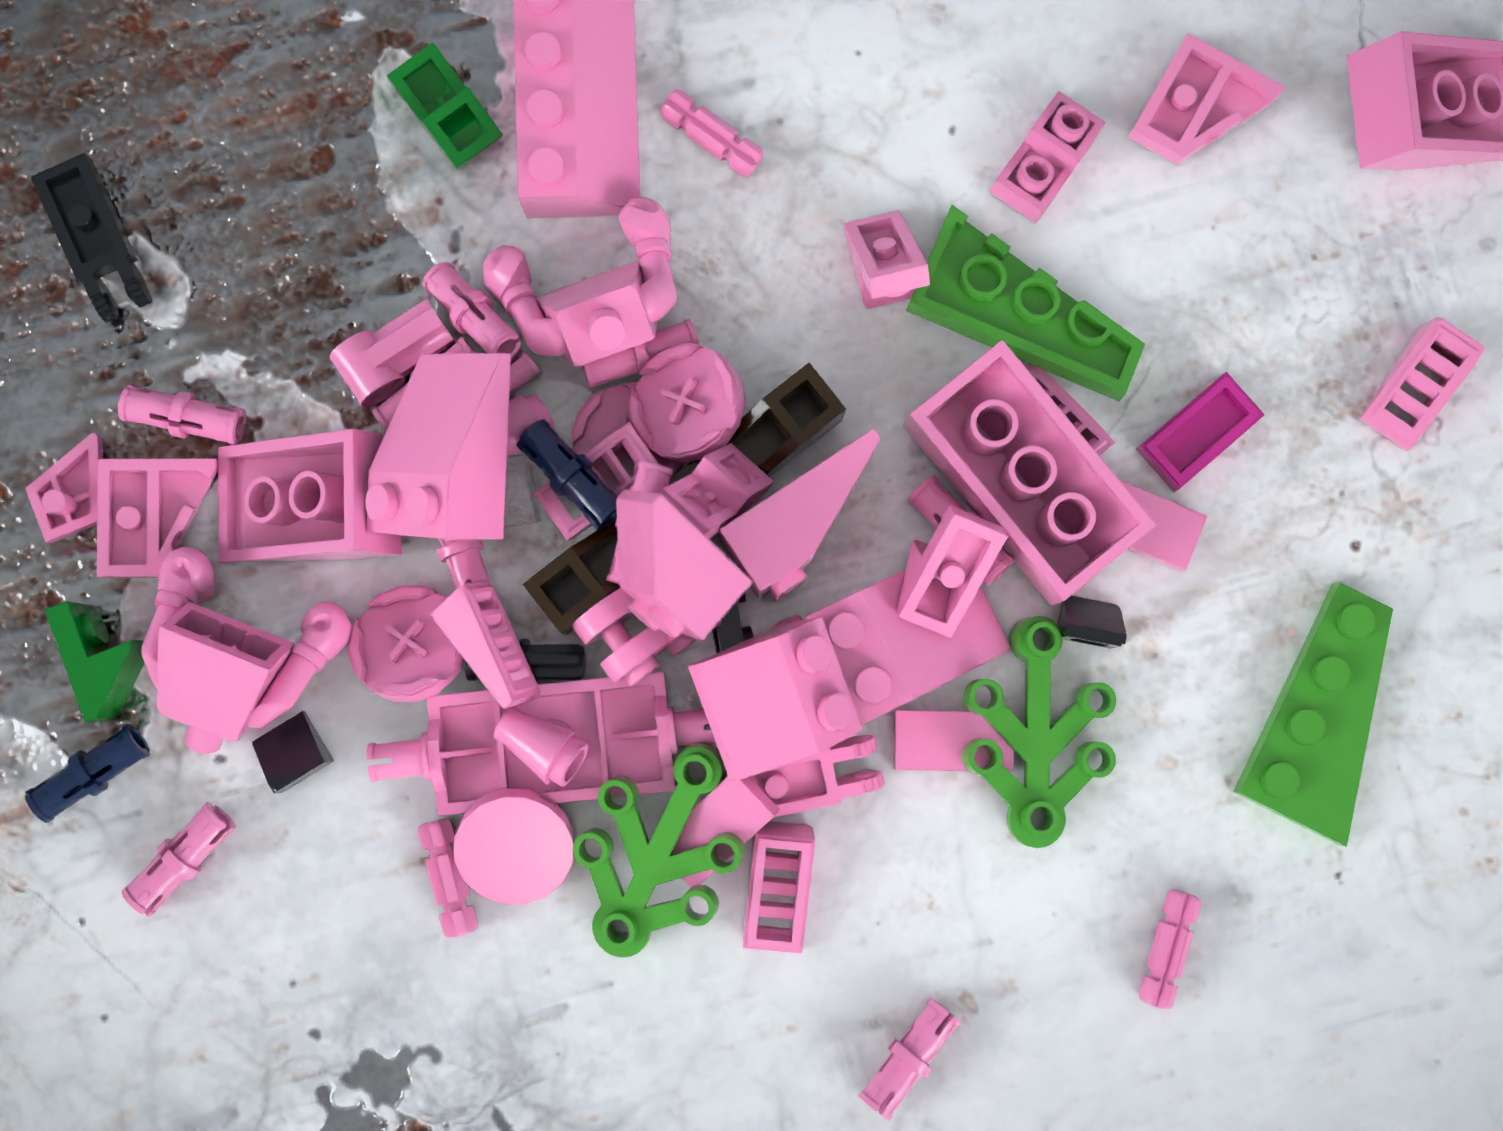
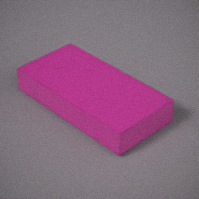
(1200, 432)

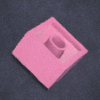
(672, 568)
(775, 698)

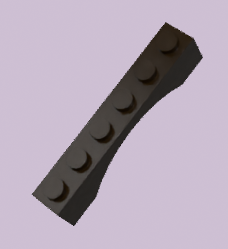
(768, 435)

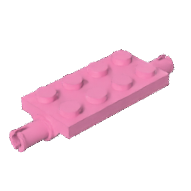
(625, 729)

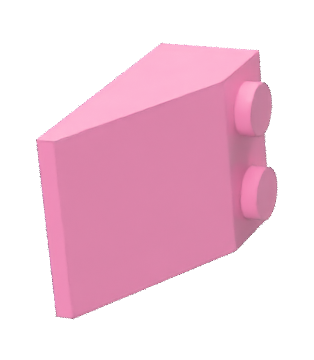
(1427, 101)
(445, 451)
(299, 499)
(785, 530)
(897, 661)

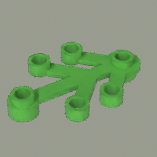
(1037, 741)
(653, 860)

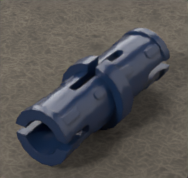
(569, 474)
(87, 773)

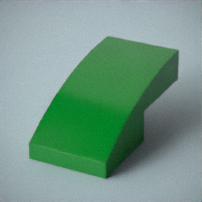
(444, 106)

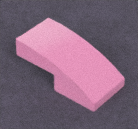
(718, 489)

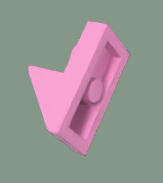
(885, 259)
(948, 570)

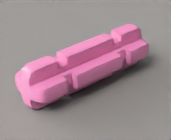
(711, 133)
(445, 878)
(1170, 949)

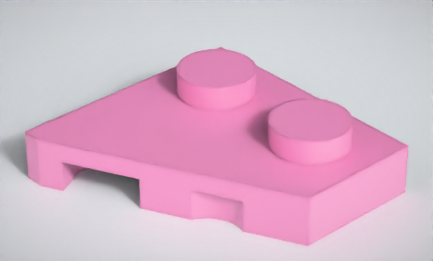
(1200, 101)
(146, 511)

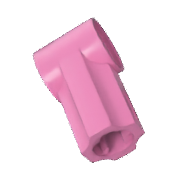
(379, 361)

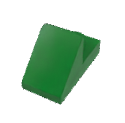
(97, 675)

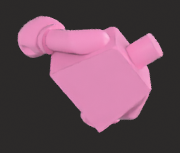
(597, 313)
(220, 670)

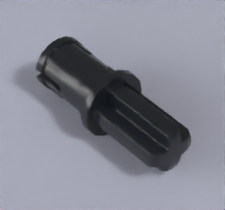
(549, 661)

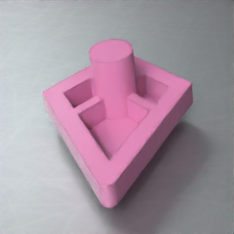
(67, 492)

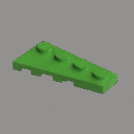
(997, 297)
(1320, 725)

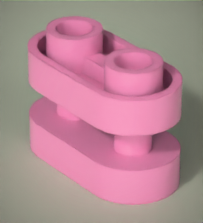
(631, 656)

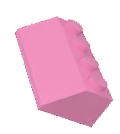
(576, 107)
(1029, 472)

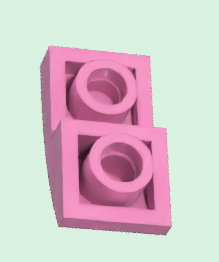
(1047, 157)

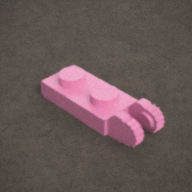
(813, 782)

